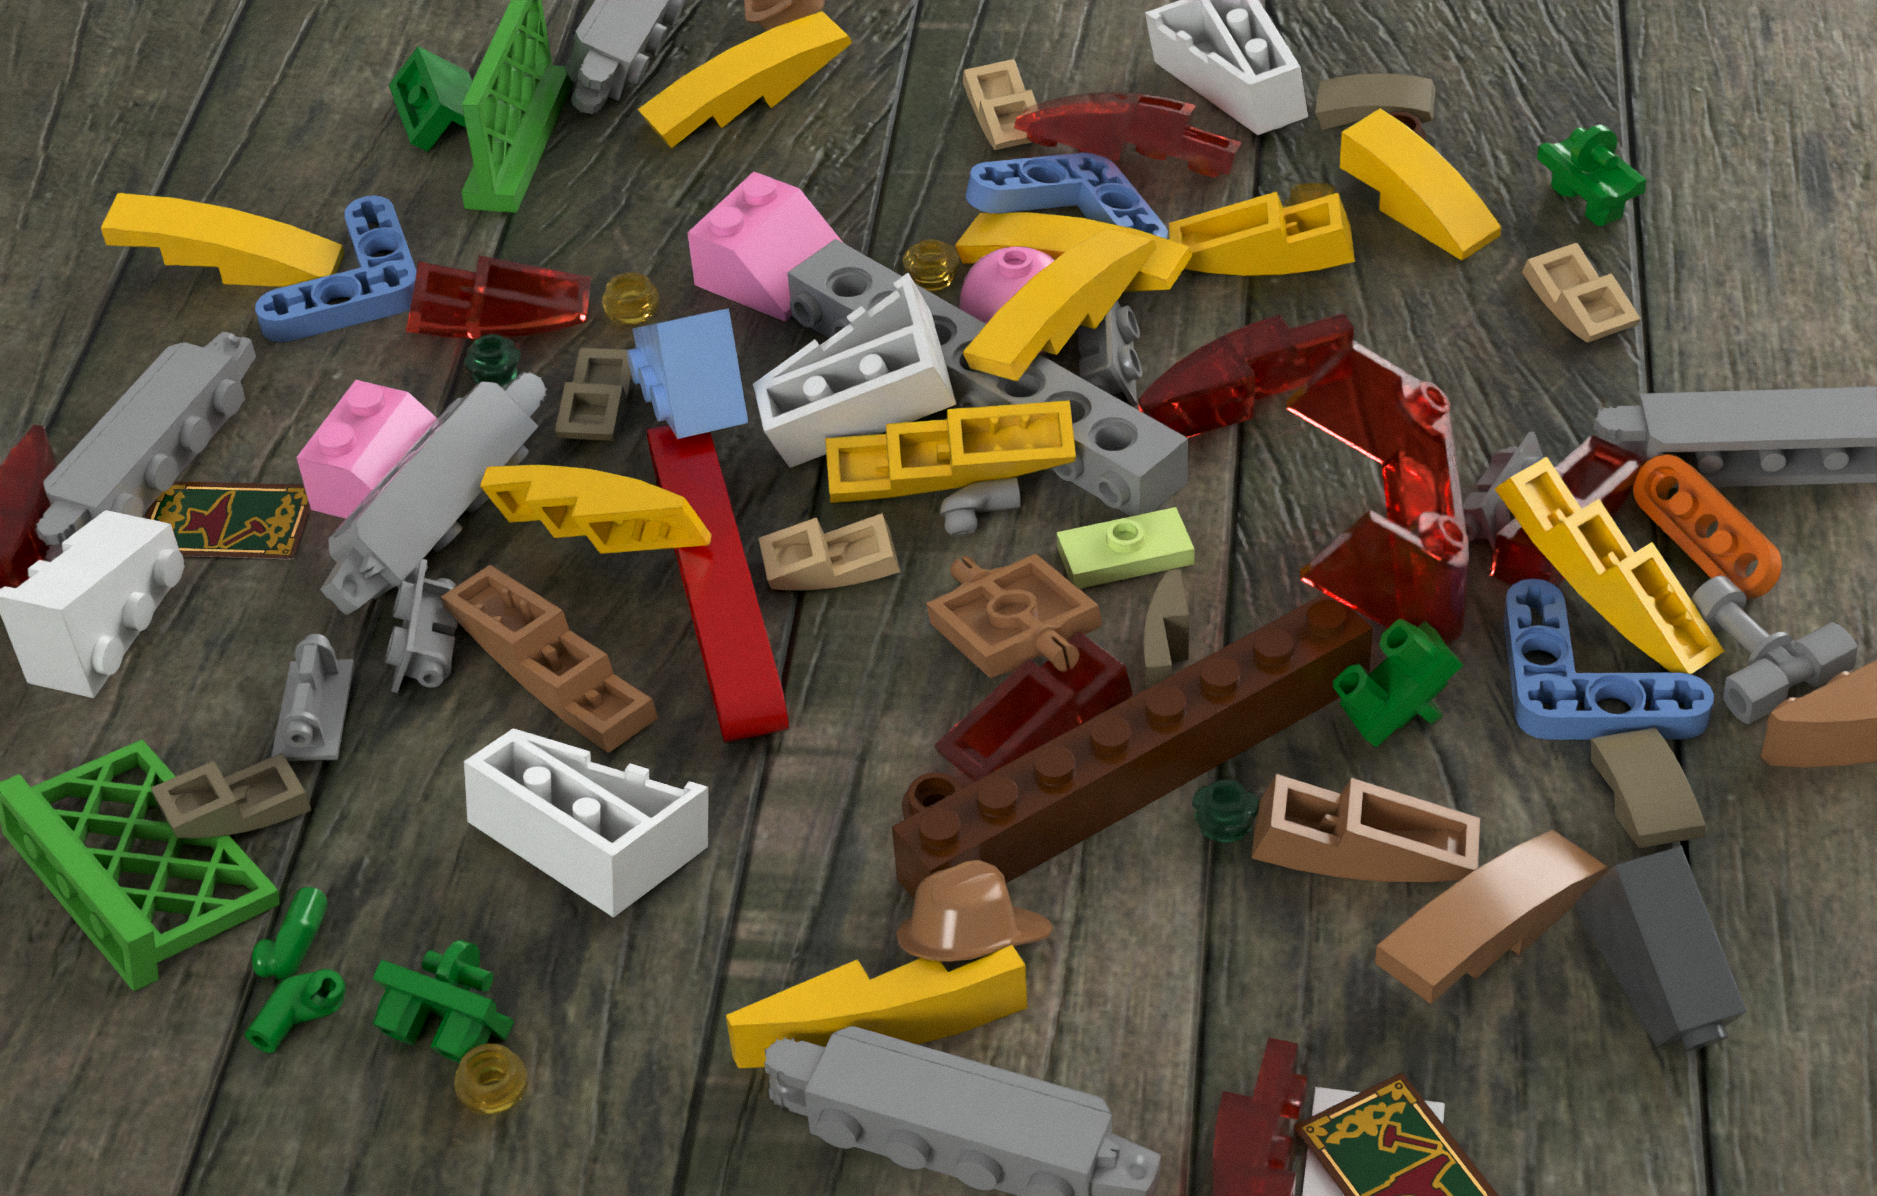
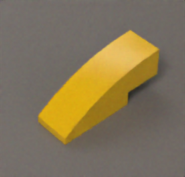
(1417, 185)
(1266, 238)

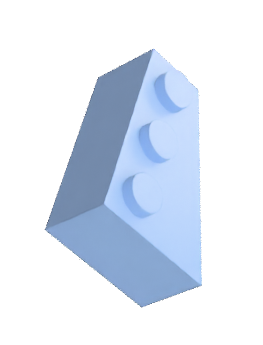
(690, 372)

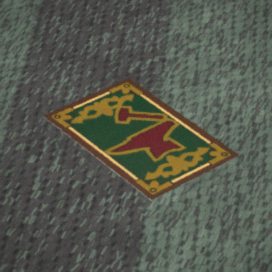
(234, 518)
(1390, 1146)

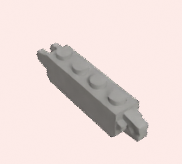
(614, 47)
(1755, 434)
(147, 436)
(430, 490)
(957, 1117)

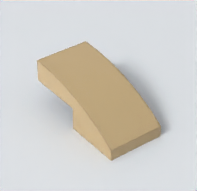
(997, 101)
(1578, 296)
(811, 560)

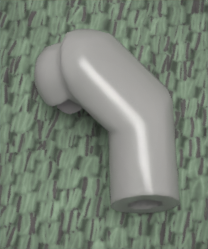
(978, 497)

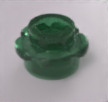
(493, 359)
(1225, 810)

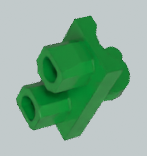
(1591, 169)
(1400, 685)
(466, 1015)

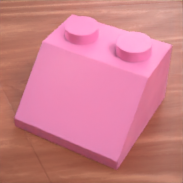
(754, 242)
(359, 445)

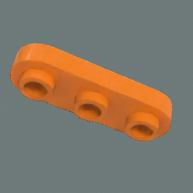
(1693, 511)

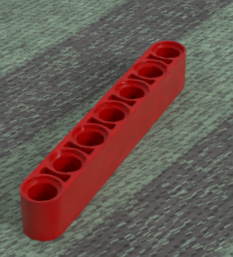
(721, 592)

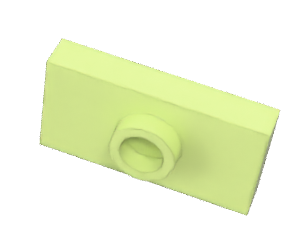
(1125, 548)

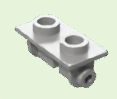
(1110, 353)
(1484, 510)
(415, 647)
(314, 702)

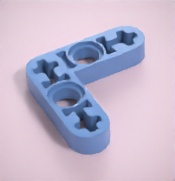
(1062, 181)
(387, 279)
(1565, 688)

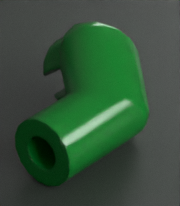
(295, 937)
(295, 1002)

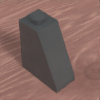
(1663, 949)

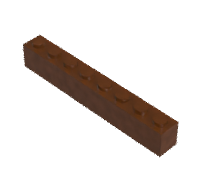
(1138, 748)

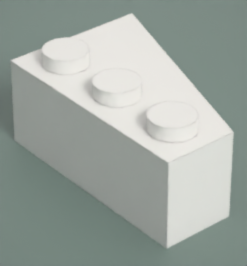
(1231, 59)
(859, 380)
(90, 601)
(582, 821)

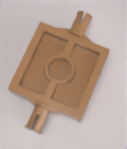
(1013, 615)

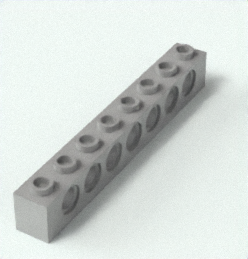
(1118, 449)

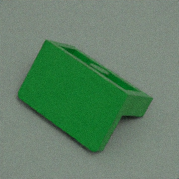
(429, 96)

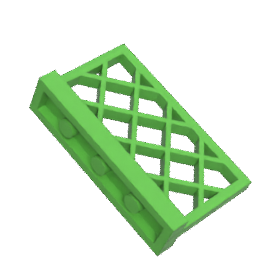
(512, 109)
(92, 894)

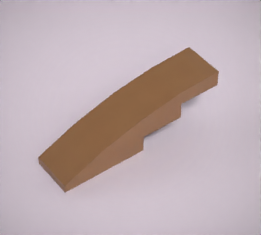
(548, 659)
(1488, 913)

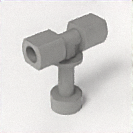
(1775, 659)

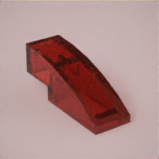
(495, 299)
(1590, 473)
(1034, 709)

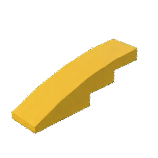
(732, 81)
(1058, 234)
(238, 243)
(1055, 301)
(951, 452)
(605, 507)
(1624, 586)
(907, 1003)

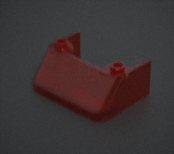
(1419, 556)

